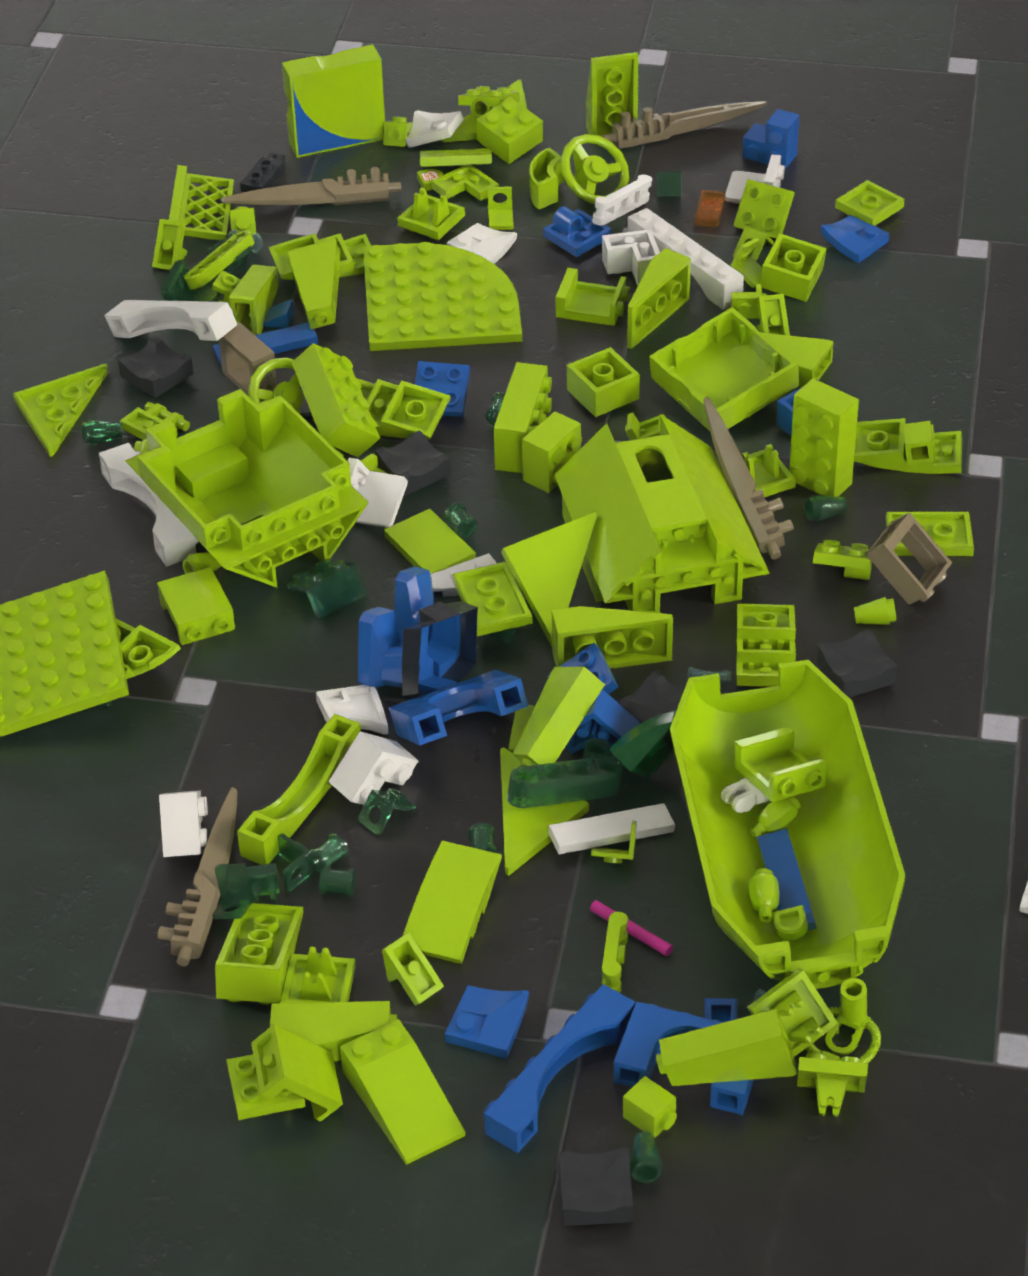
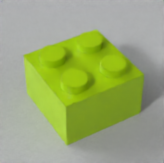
(509, 130)
(792, 267)
(603, 382)
(549, 449)

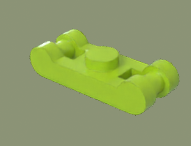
(615, 950)

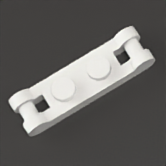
(622, 201)

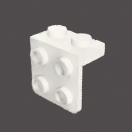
(738, 179)
(381, 491)

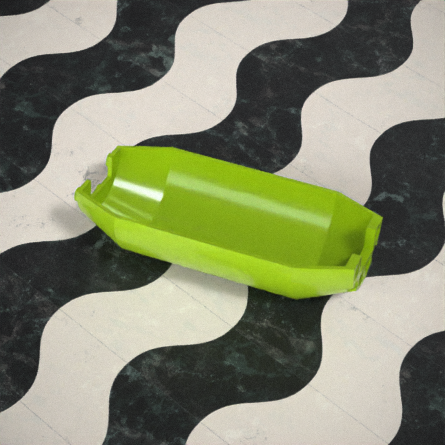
(838, 832)

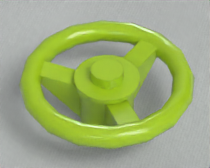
(591, 169)
(288, 390)

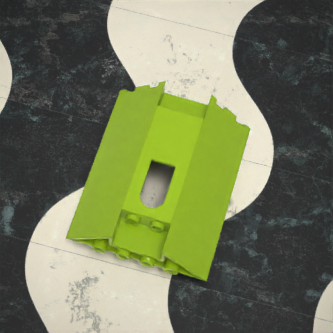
(253, 485)
(660, 518)

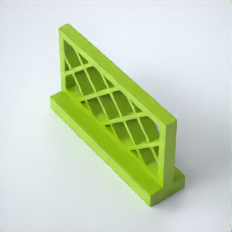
(183, 203)

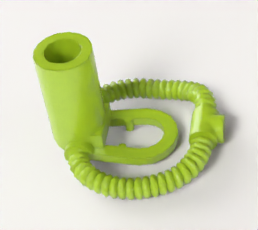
(853, 1014)

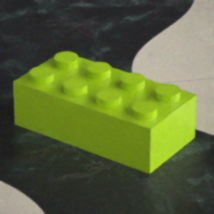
(336, 400)
(520, 413)
(823, 438)

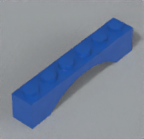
(597, 1024)

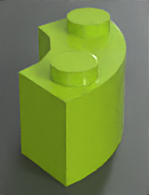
(545, 177)

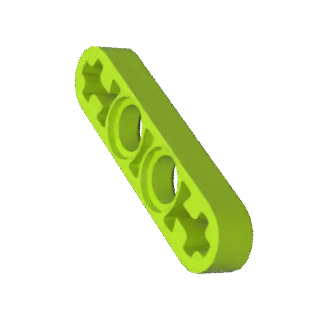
(218, 259)

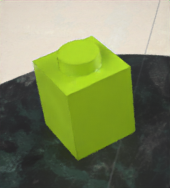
(918, 443)
(649, 1107)

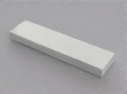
(610, 828)

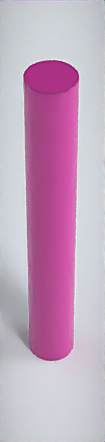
(634, 930)

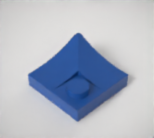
(854, 237)
(487, 1020)

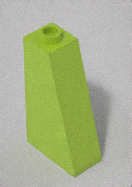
(317, 280)
(254, 297)
(810, 353)
(557, 714)
(332, 1022)
(729, 1052)

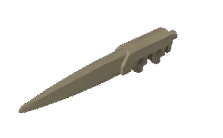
(662, 127)
(322, 192)
(754, 507)
(197, 910)

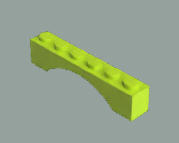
(260, 831)

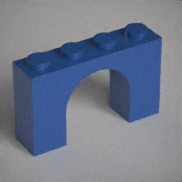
(423, 717)
(641, 1045)

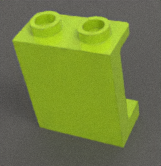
(590, 301)
(196, 605)
(777, 766)
(299, 1066)

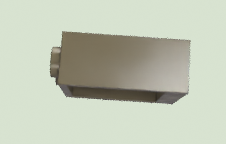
(241, 356)
(921, 547)

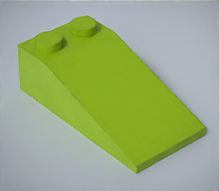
(611, 91)
(659, 294)
(622, 635)
(258, 954)
(400, 1091)

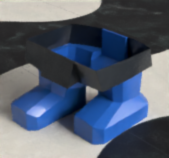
(417, 640)

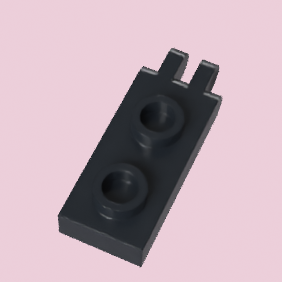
(263, 172)

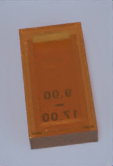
(710, 208)

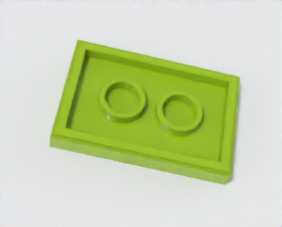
(455, 157)
(947, 529)
(428, 542)
(495, 595)

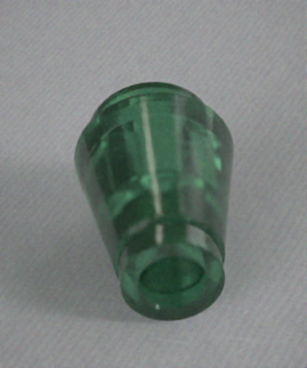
(100, 431)
(823, 507)
(645, 1159)

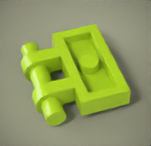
(153, 414)

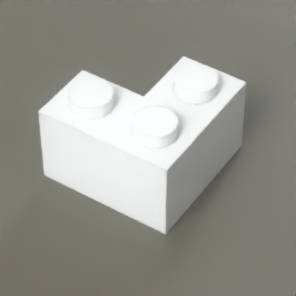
(629, 252)
(369, 764)
(181, 823)

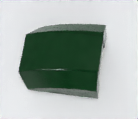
(646, 745)

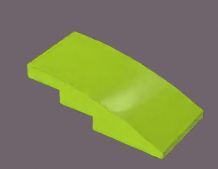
(349, 251)
(404, 408)
(883, 446)
(763, 643)
(452, 900)

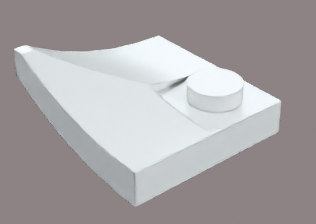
(432, 127)
(484, 242)
(355, 703)

